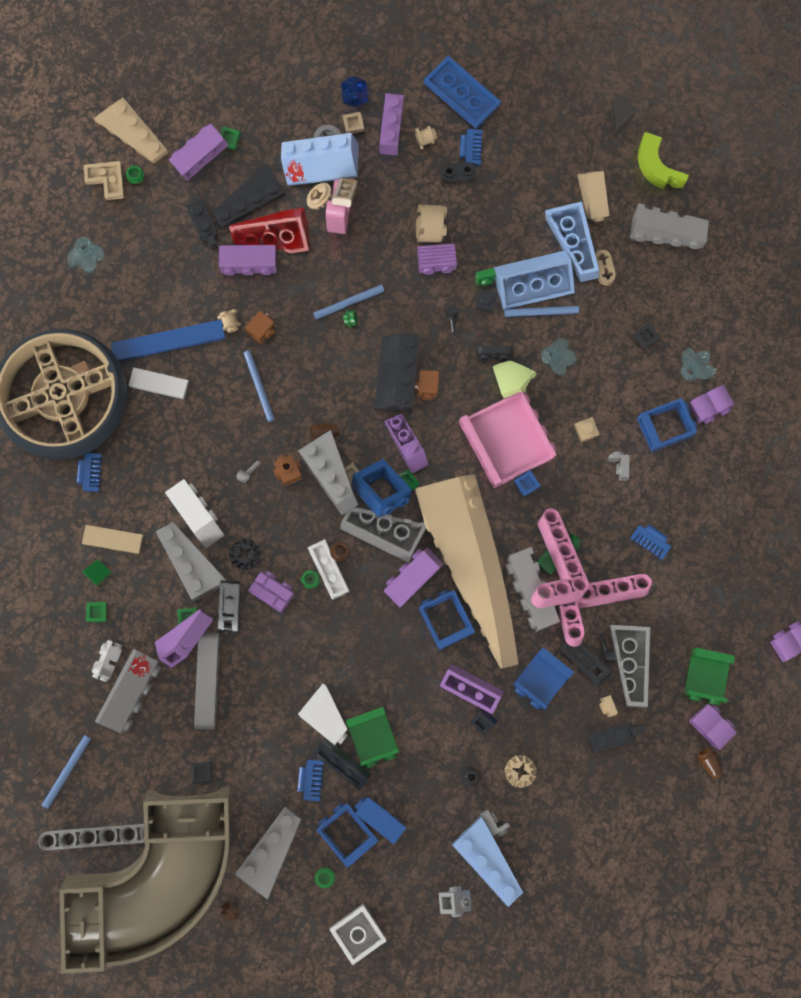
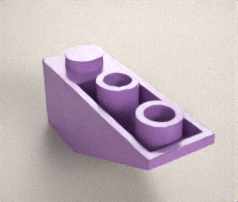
(407, 443)
(180, 641)

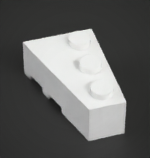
(194, 513)

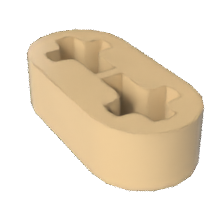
(608, 266)

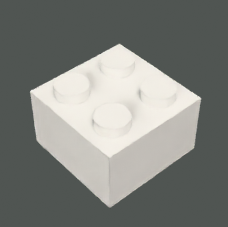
(358, 934)

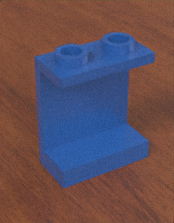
(542, 679)

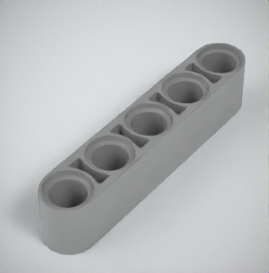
(207, 681)

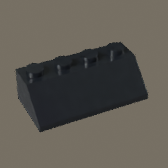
(397, 372)

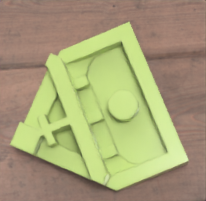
(512, 377)

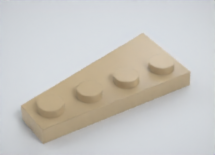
(129, 127)

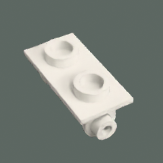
(103, 667)

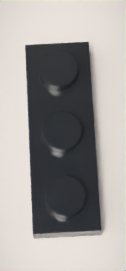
(342, 764)

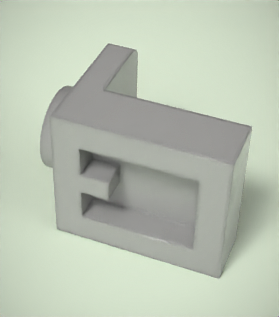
(622, 468)
(491, 821)

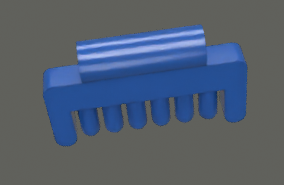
(467, 143)
(84, 472)
(653, 536)
(305, 780)

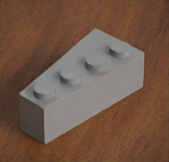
(192, 567)
(266, 859)

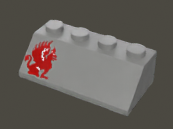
(128, 692)

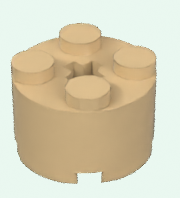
(430, 223)

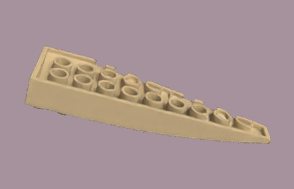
(463, 534)

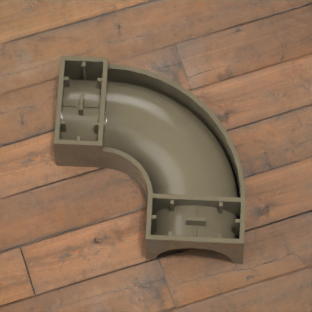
(159, 896)

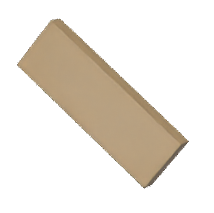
(345, 192)
(112, 539)

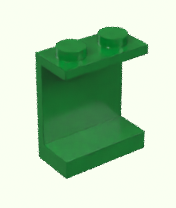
(708, 676)
(372, 737)

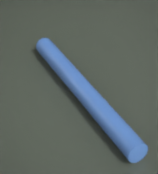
(347, 302)
(541, 311)
(259, 386)
(66, 771)

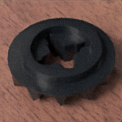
(235, 552)

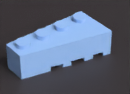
(574, 237)
(485, 857)

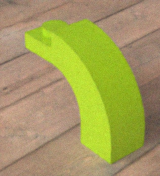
(652, 166)

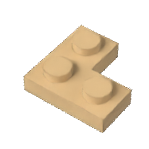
(109, 174)

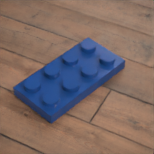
(462, 92)

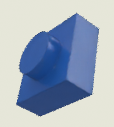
(527, 483)

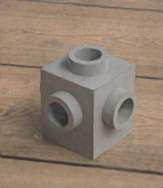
(455, 901)

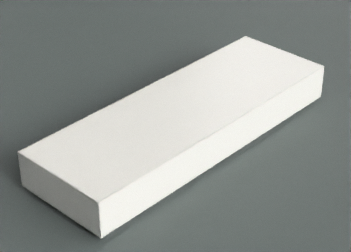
(158, 383)
(328, 569)

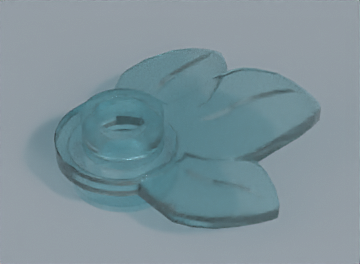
(85, 258)
(561, 356)
(698, 364)

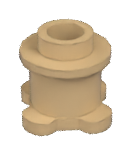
(425, 136)
(229, 320)

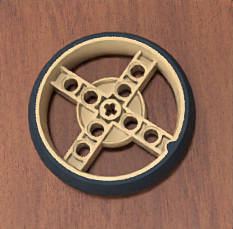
(41, 346)

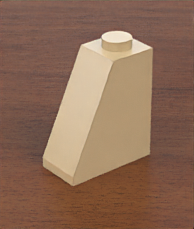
(594, 195)

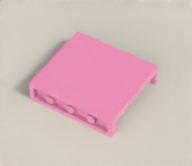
(508, 438)

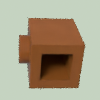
(260, 327)
(427, 384)

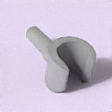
(244, 476)

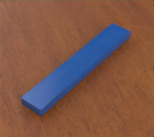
(168, 340)

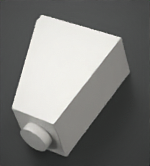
(324, 716)

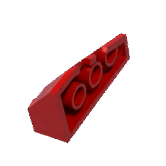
(284, 229)

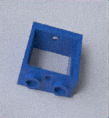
(650, 433)
(372, 473)
(464, 633)
(380, 819)
(359, 851)

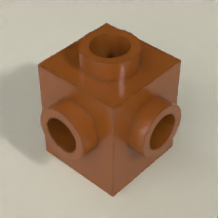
(287, 476)

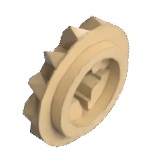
(314, 200)
(512, 776)

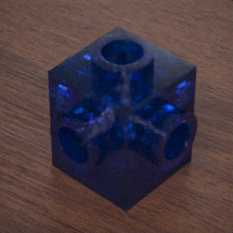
(354, 91)

